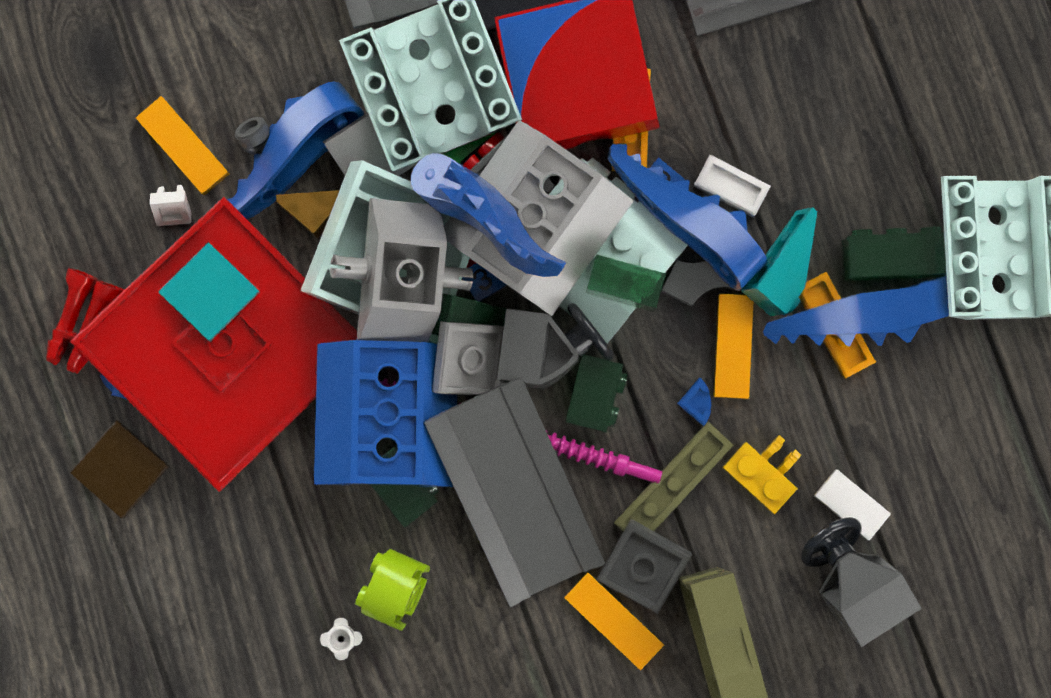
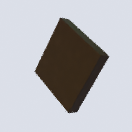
(120, 469)

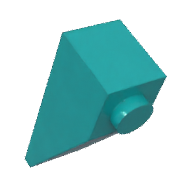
(784, 277)

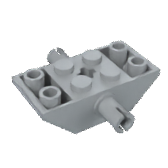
(404, 238)

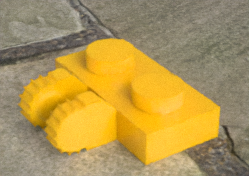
(761, 477)

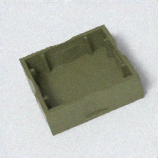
(722, 634)

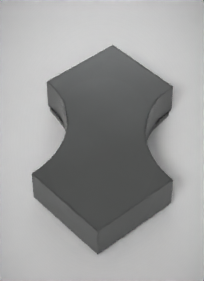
(692, 280)

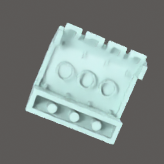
(635, 240)

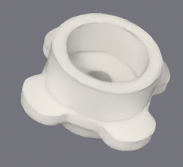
(341, 649)

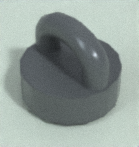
(253, 135)

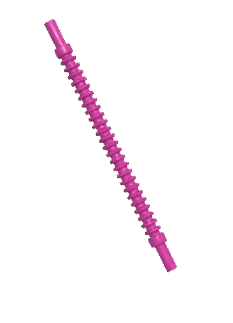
(620, 464)

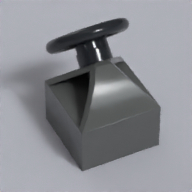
(540, 351)
(862, 588)

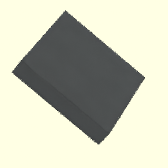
(644, 566)

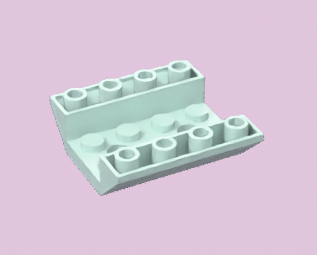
(407, 91)
(1013, 249)

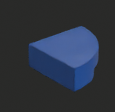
(697, 402)

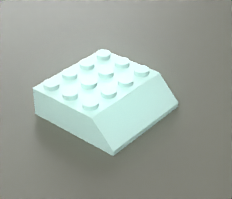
(347, 230)

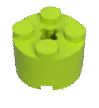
(393, 588)

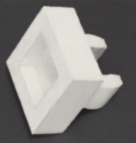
(170, 207)

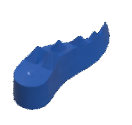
(295, 145)
(470, 198)
(698, 221)
(871, 313)

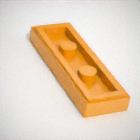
(182, 145)
(733, 346)
(847, 358)
(614, 621)

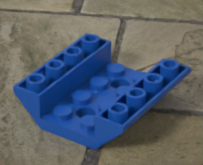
(359, 412)

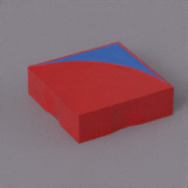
(578, 70)

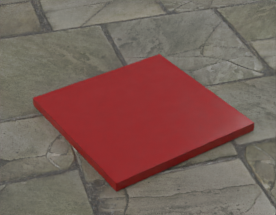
(224, 395)

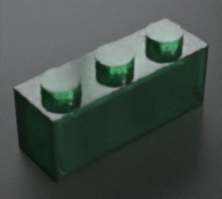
(894, 254)

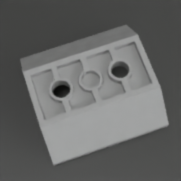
(563, 225)

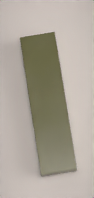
(677, 479)

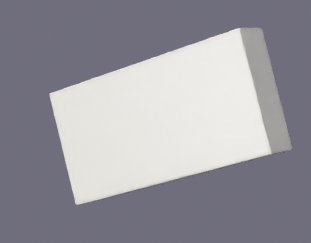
(732, 185)
(849, 500)

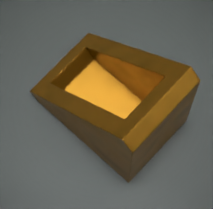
(309, 208)

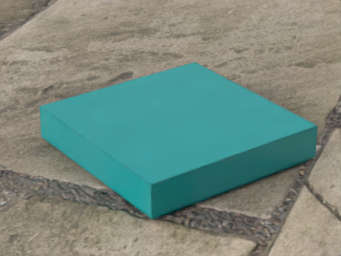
(209, 292)

